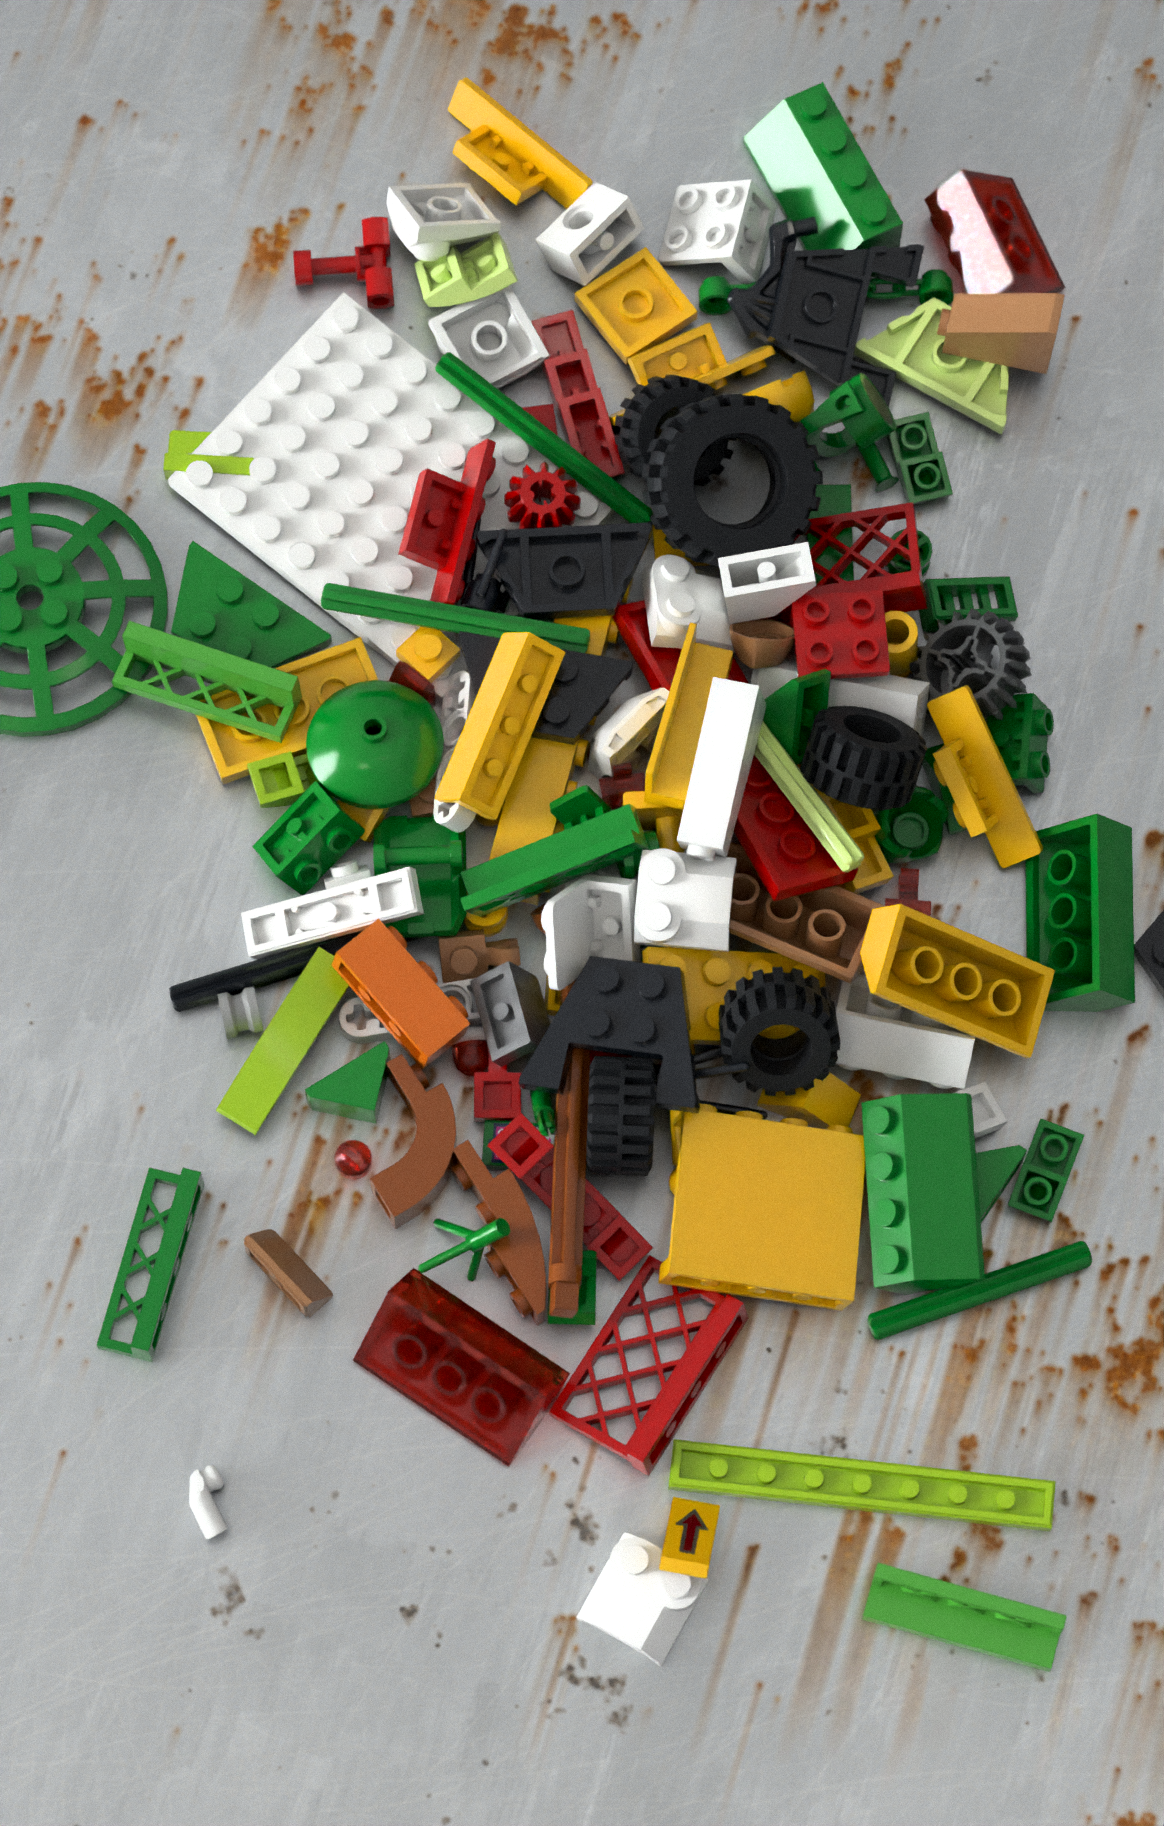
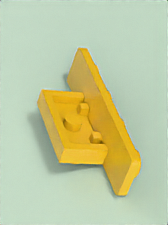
(510, 152)
(693, 356)
(979, 779)

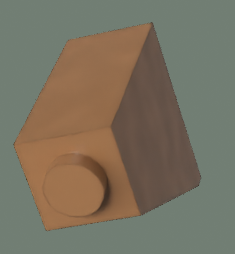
(1003, 328)

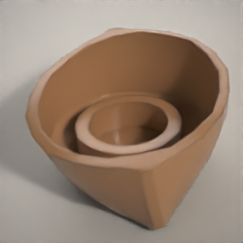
(762, 642)

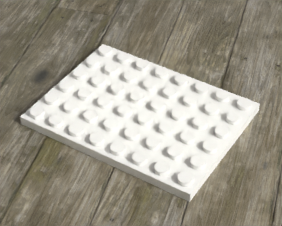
(338, 461)

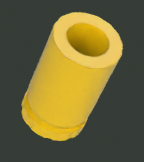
(902, 642)

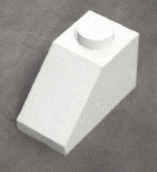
(765, 581)

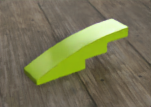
(284, 1043)

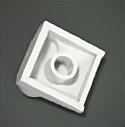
(437, 217)
(491, 337)
(683, 595)
(683, 901)
(640, 1601)

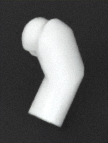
(202, 1502)

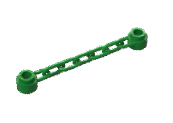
(933, 284)

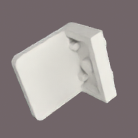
(589, 920)

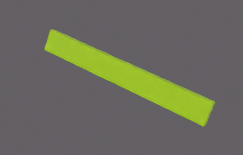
(862, 1485)

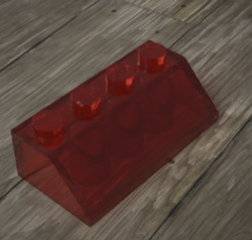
(460, 1366)

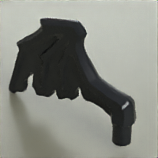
(755, 304)

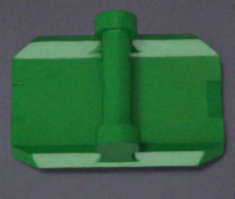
(438, 860)

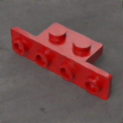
(444, 521)

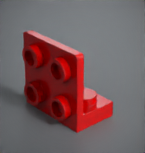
(841, 634)

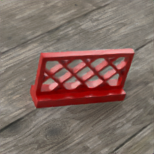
(900, 590)
(677, 1393)

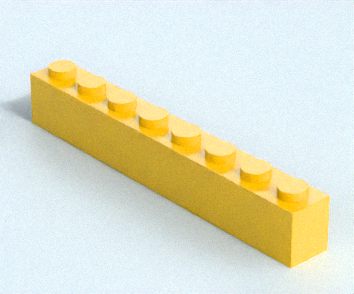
(548, 766)

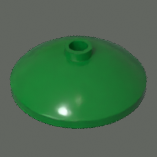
(381, 767)

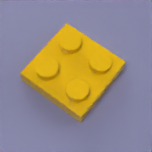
(635, 305)

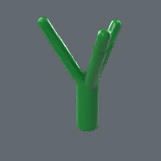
(474, 1241)

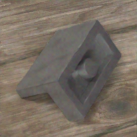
(510, 1011)

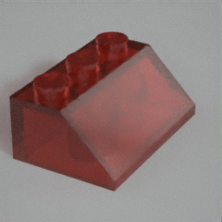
(991, 235)

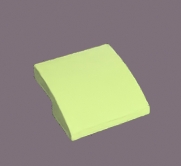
(466, 275)

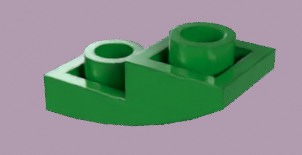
(918, 460)
(1045, 1170)

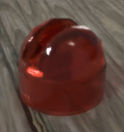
(470, 1056)
(346, 1166)

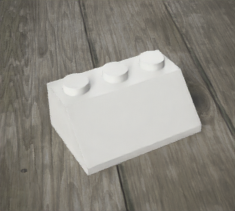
(898, 1040)

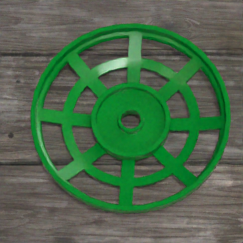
(65, 605)

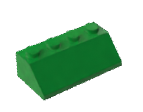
(822, 173)
(1083, 913)
(922, 1192)

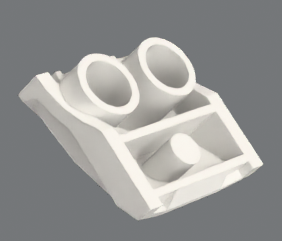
(625, 730)

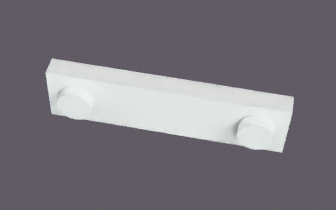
(332, 912)

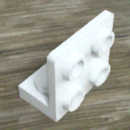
(719, 224)

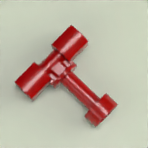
(368, 263)

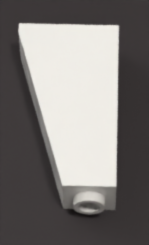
(888, 694)
(721, 768)

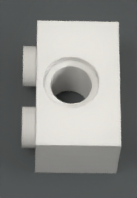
(590, 233)

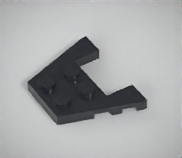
(823, 306)
(625, 1012)

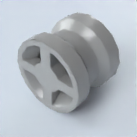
(240, 1012)

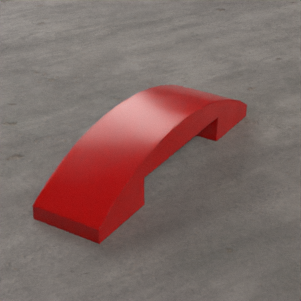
(605, 1228)

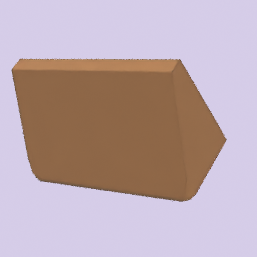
(287, 1271)

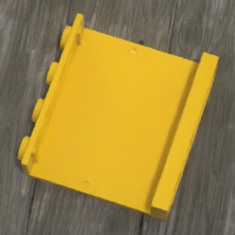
(766, 1208)

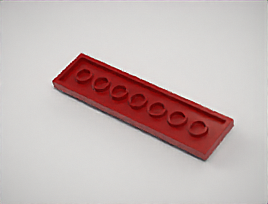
(767, 823)

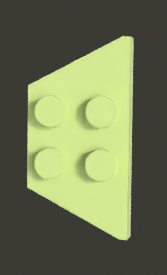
(916, 354)

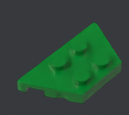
(238, 616)

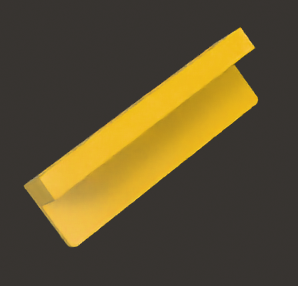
(682, 721)
(500, 723)

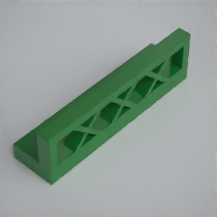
(553, 861)
(166, 1267)

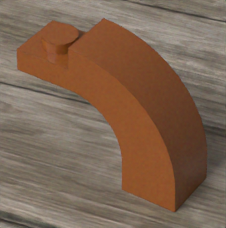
(422, 1173)

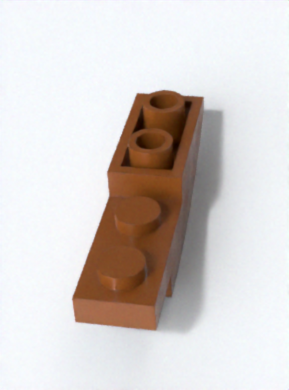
(519, 1253)

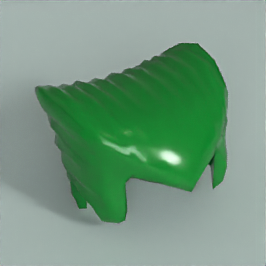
(912, 830)

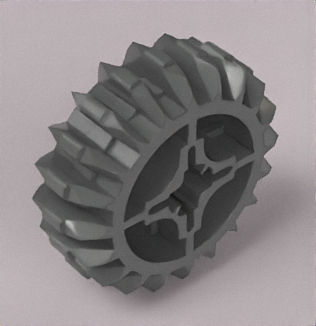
(968, 645)

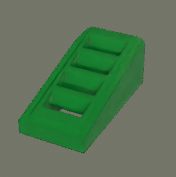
(945, 589)

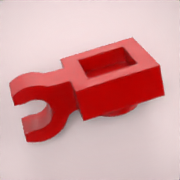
(496, 1093)

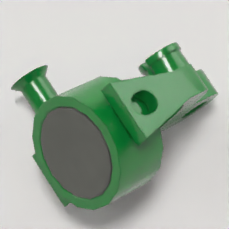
(865, 421)

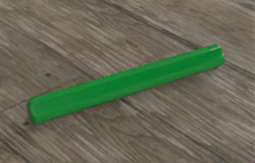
(965, 1296)

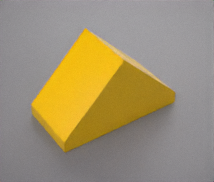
(823, 1105)

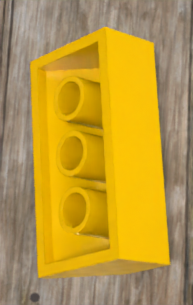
(955, 977)

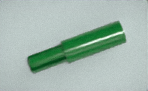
(543, 1111)

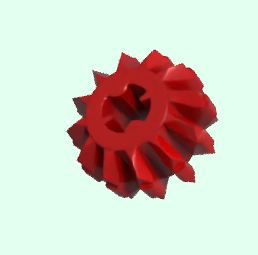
(537, 486)

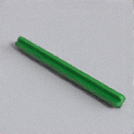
(543, 439)
(447, 616)

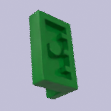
(1024, 740)
(308, 839)

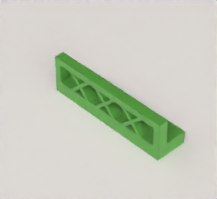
(209, 666)
(964, 1617)

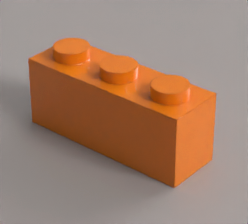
(401, 993)

